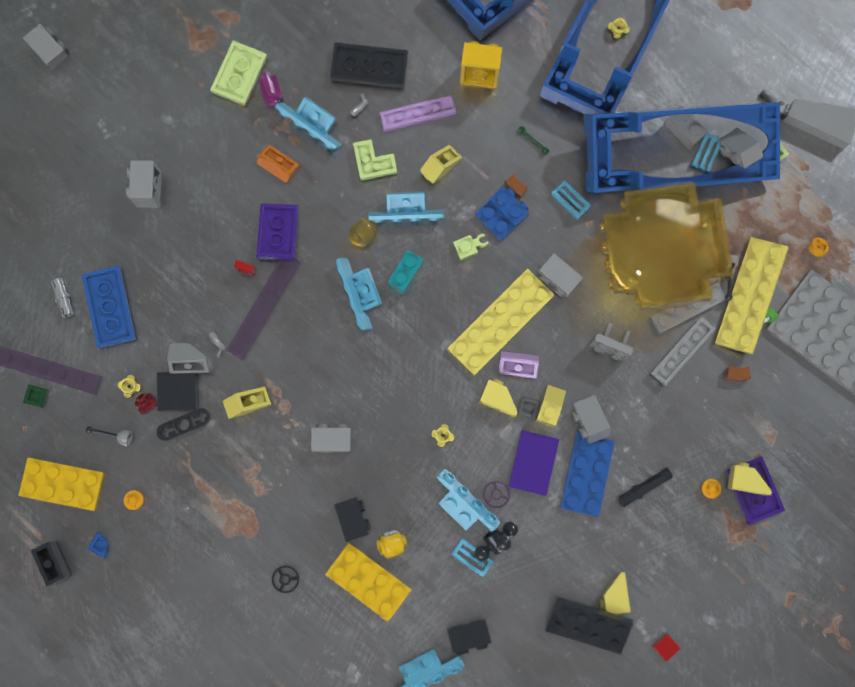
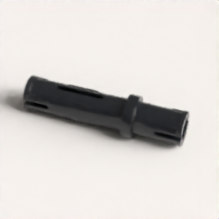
(643, 488)

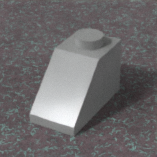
(186, 359)

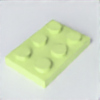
(239, 73)

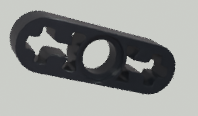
(168, 425)

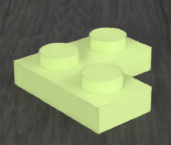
(372, 166)

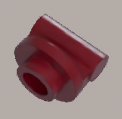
(145, 402)

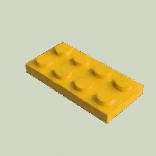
(61, 484)
(368, 582)

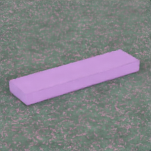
(417, 113)

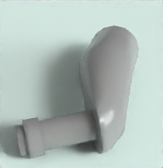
(770, 97)
(357, 109)
(215, 341)

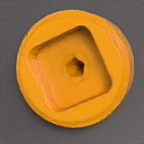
(818, 247)
(711, 488)
(134, 500)

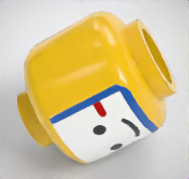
(391, 544)

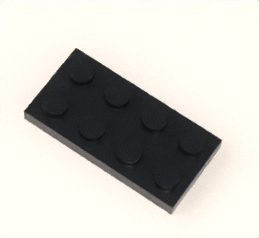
(369, 65)
(589, 625)

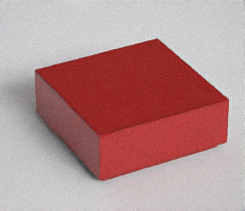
(245, 268)
(666, 647)

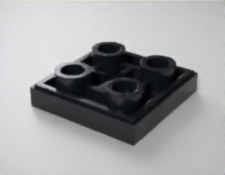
(176, 391)

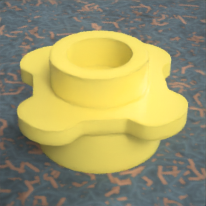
(620, 22)
(123, 385)
(442, 440)

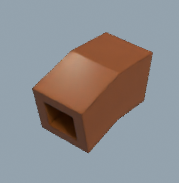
(516, 186)
(737, 374)

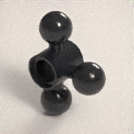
(496, 541)

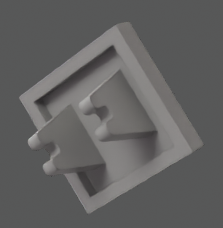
(603, 344)

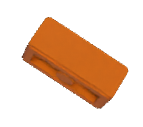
(277, 163)

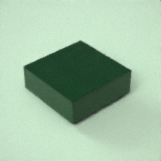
(35, 396)

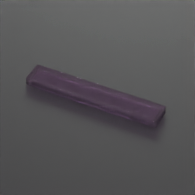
(262, 308)
(49, 370)

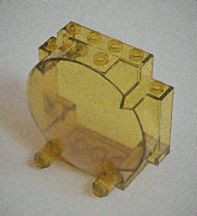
(666, 247)

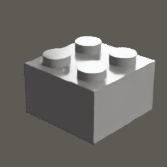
(144, 183)

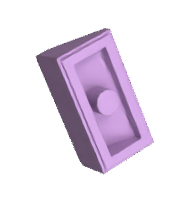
(518, 364)

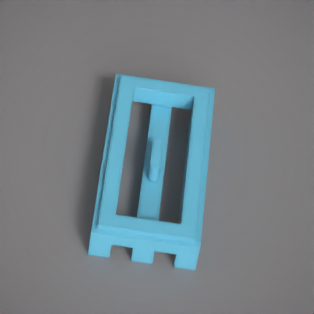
(713, 138)
(582, 210)
(458, 548)

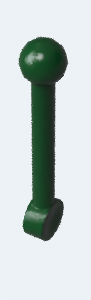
(521, 130)

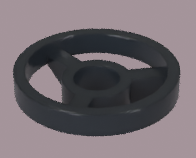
(285, 574)

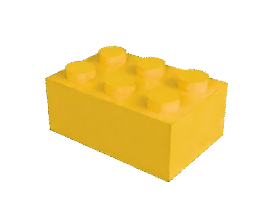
(480, 64)

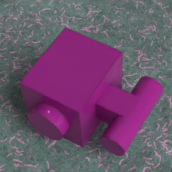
(270, 89)

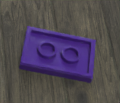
(277, 231)
(533, 463)
(757, 506)

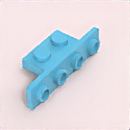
(313, 119)
(405, 206)
(361, 292)
(463, 504)
(428, 670)

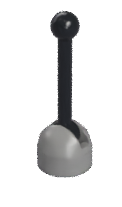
(735, 260)
(123, 437)

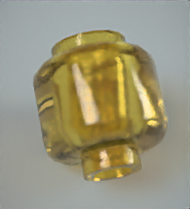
(362, 233)

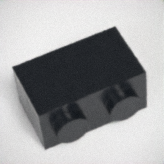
(352, 519)
(50, 563)
(469, 636)

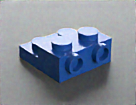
(502, 213)

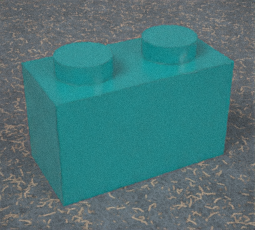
(405, 272)

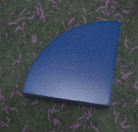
(99, 545)

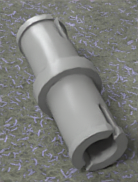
(62, 297)

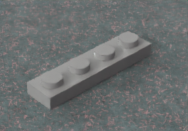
(674, 316)
(683, 351)

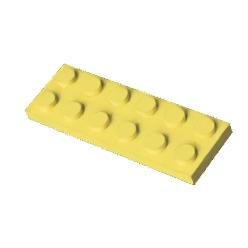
(752, 295)
(500, 322)

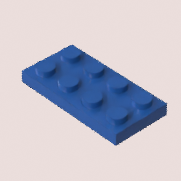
(108, 307)
(587, 475)

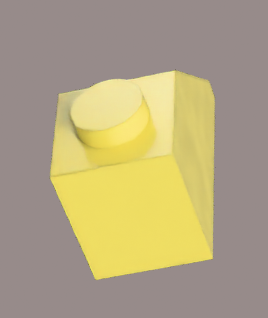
(440, 164)
(498, 397)
(246, 402)
(551, 406)
(747, 480)
(615, 596)

